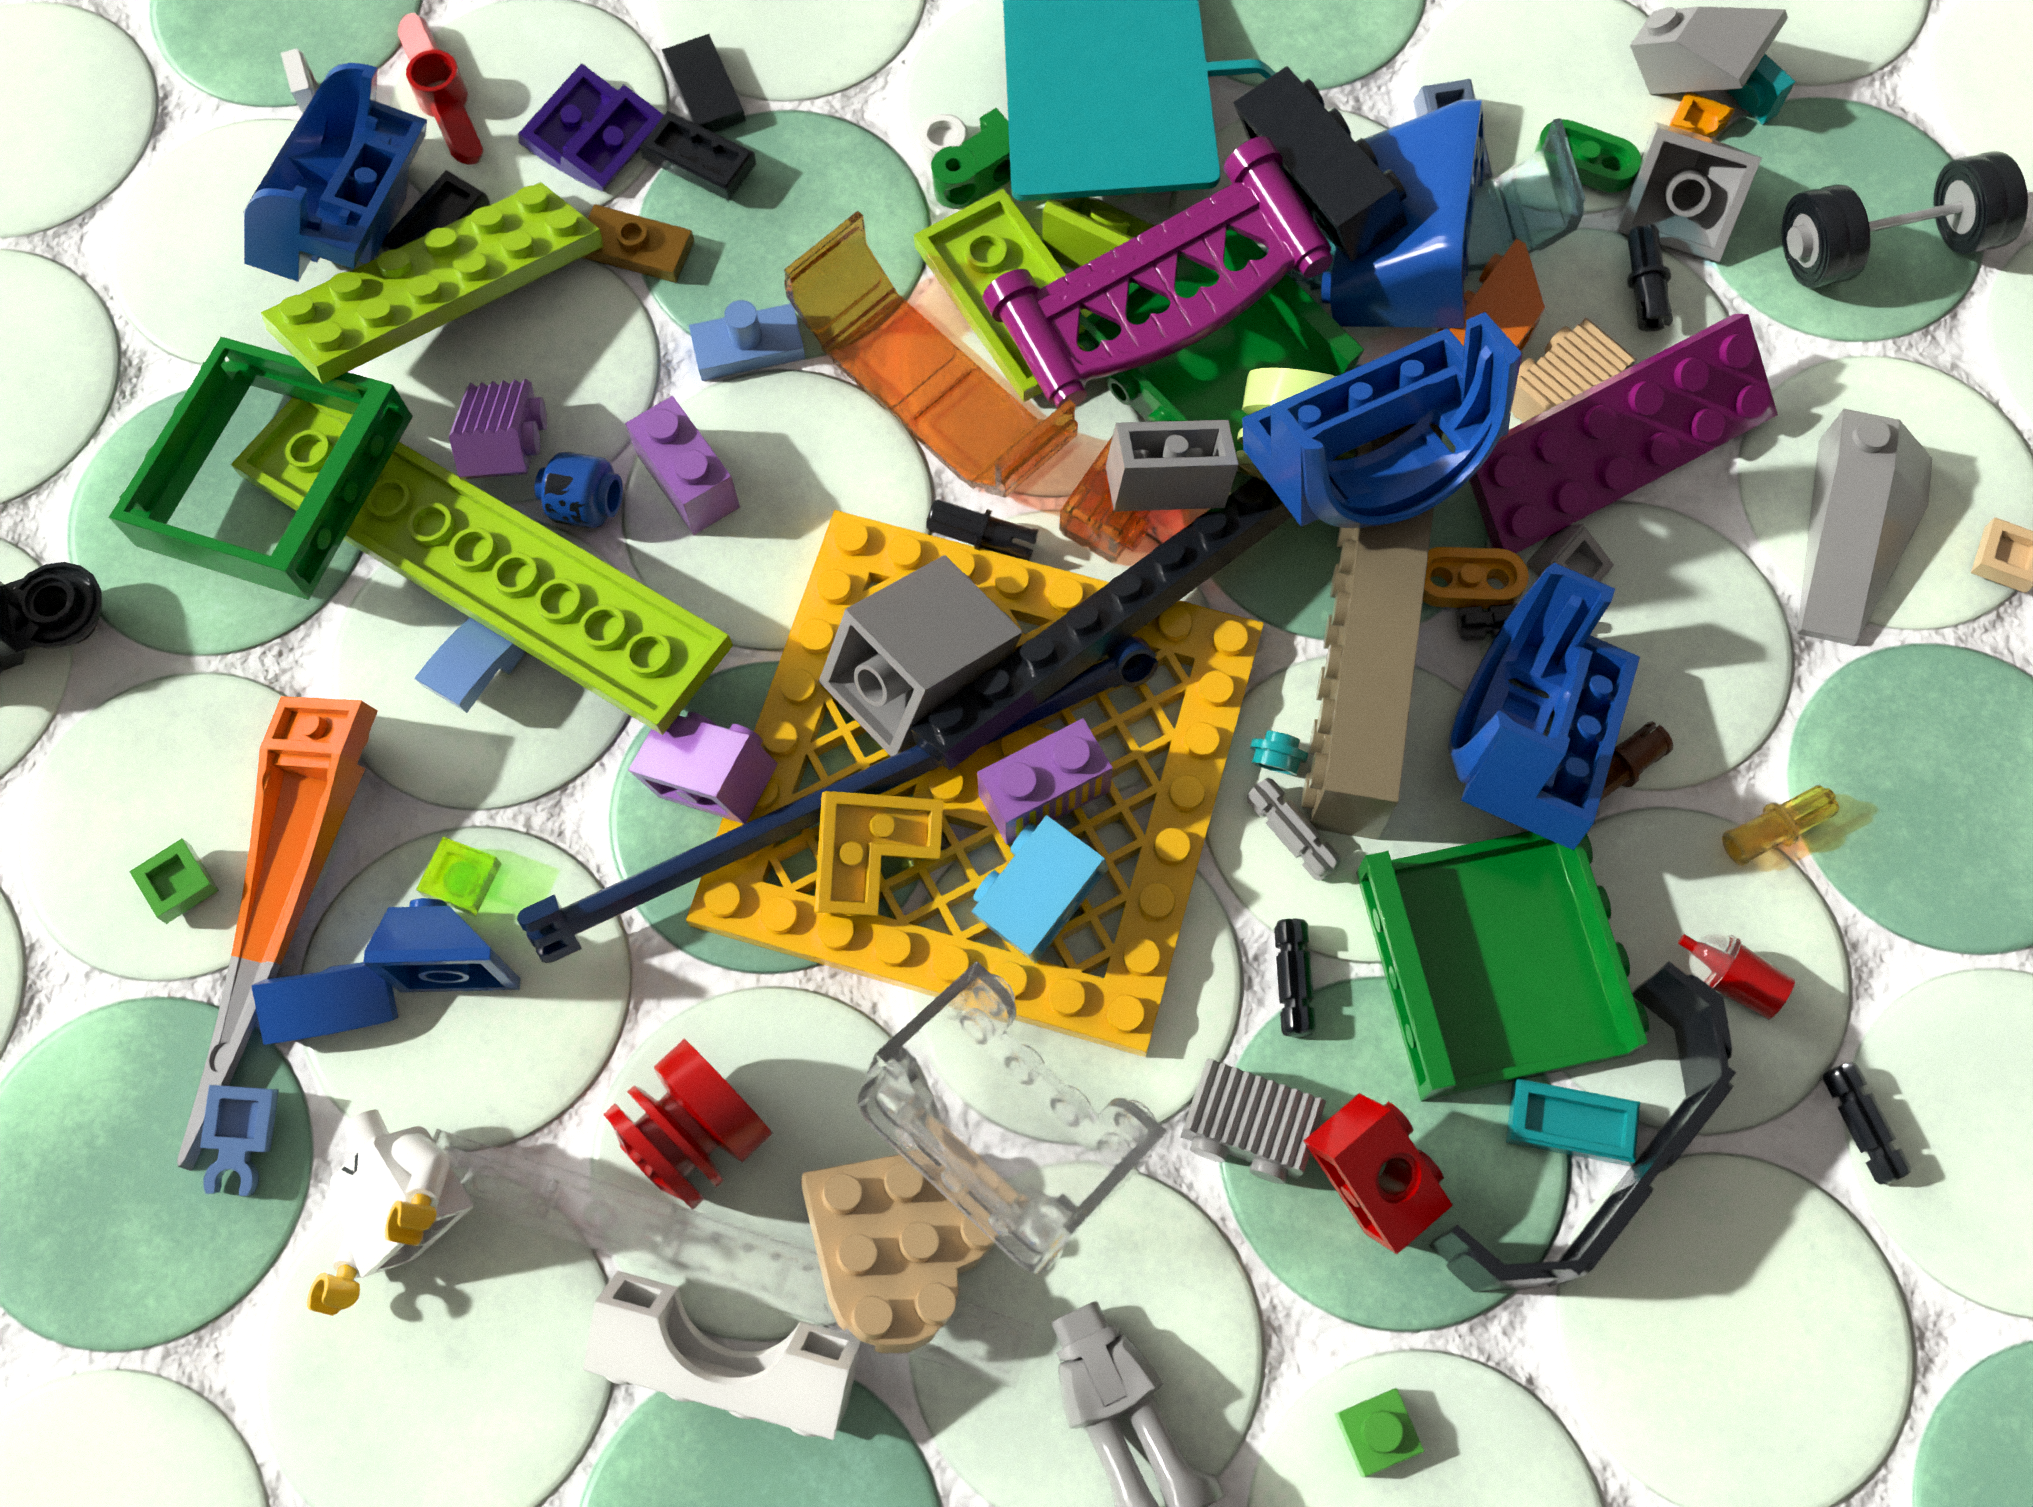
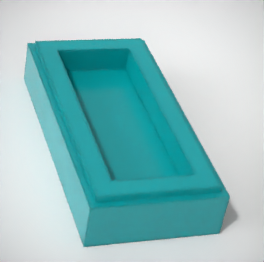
(1573, 1122)

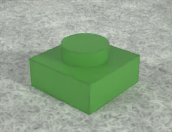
(174, 881)
(1379, 1432)

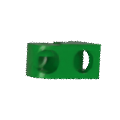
(975, 167)

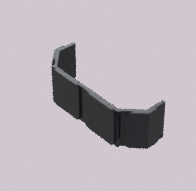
(1704, 1050)

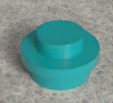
(1278, 753)

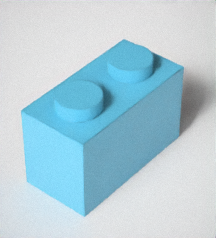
(1038, 887)

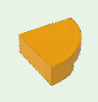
(1701, 115)

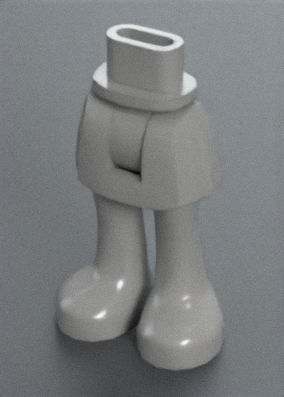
(1110, 1377)

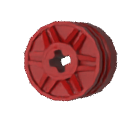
(687, 1124)

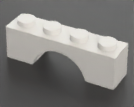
(648, 1341)

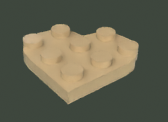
(889, 1250)

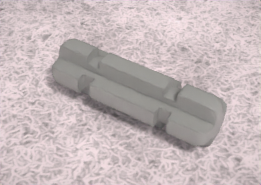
(1293, 829)

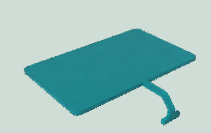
(1110, 97)

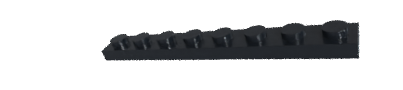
(1098, 624)

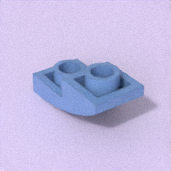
(468, 664)

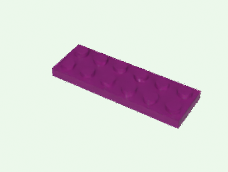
(1623, 434)

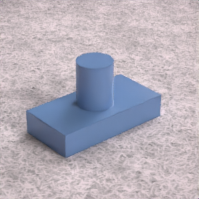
(746, 340)

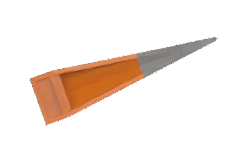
(300, 802)

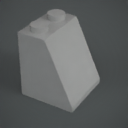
(914, 650)

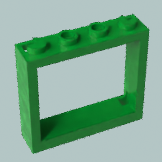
(328, 507)

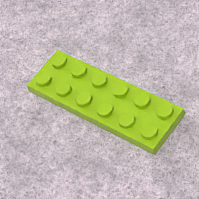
(430, 281)

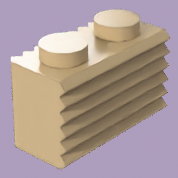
(1569, 367)

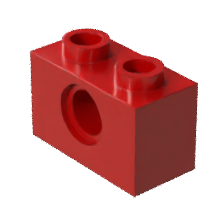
(1351, 1154)

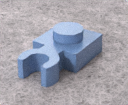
(237, 1124)

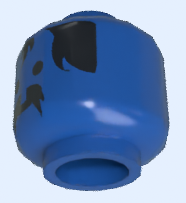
(579, 489)

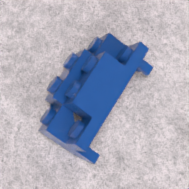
(333, 179)

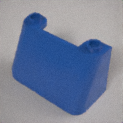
(1421, 268)

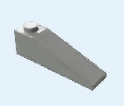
(1862, 516)

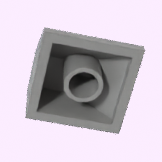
(1703, 47)
(1689, 190)

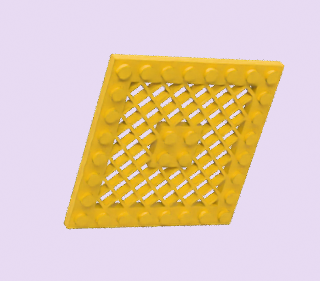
(1066, 999)

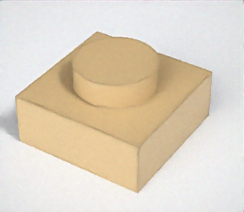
(2005, 555)

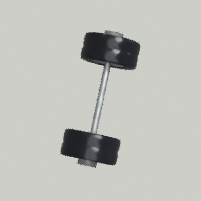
(1976, 207)

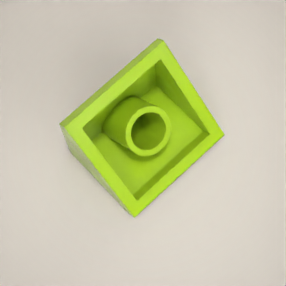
(1086, 228)

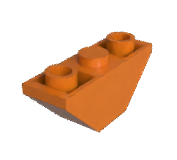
(1507, 296)

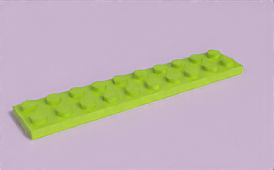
(503, 570)

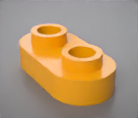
(1467, 576)

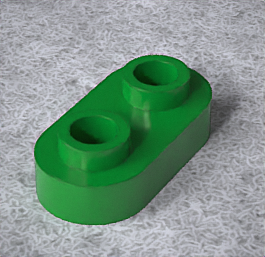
(1596, 154)

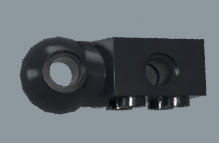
(32, 605)

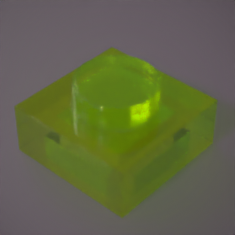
(459, 876)

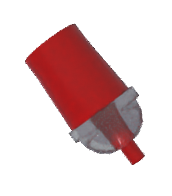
(1738, 973)

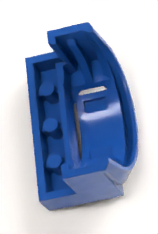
(1427, 382)
(1498, 730)

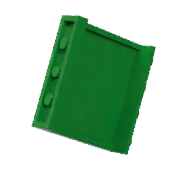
(1211, 375)
(1500, 962)

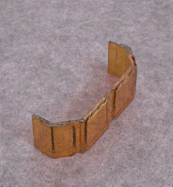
(916, 369)

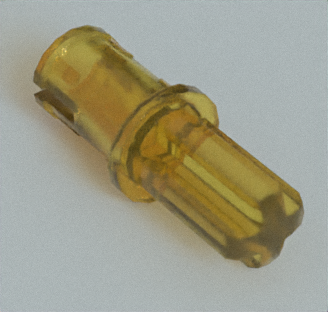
(1780, 824)

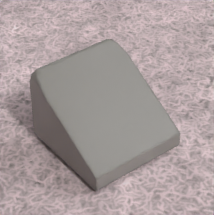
(1573, 549)

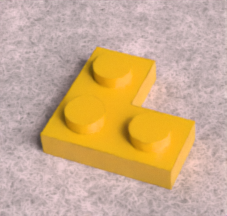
(855, 836)

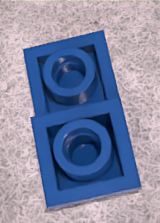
(322, 1003)

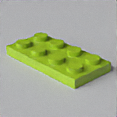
(974, 250)

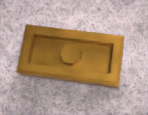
(640, 243)

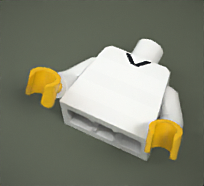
(392, 1203)

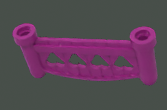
(1256, 205)

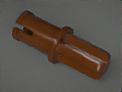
(1636, 755)

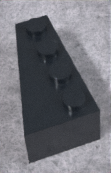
(1326, 167)

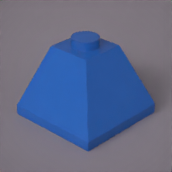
(434, 951)

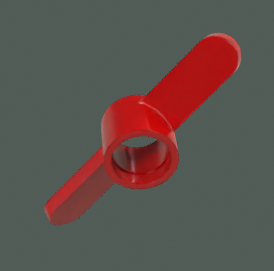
(444, 101)

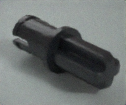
(1649, 279)
(980, 529)

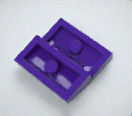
(589, 128)

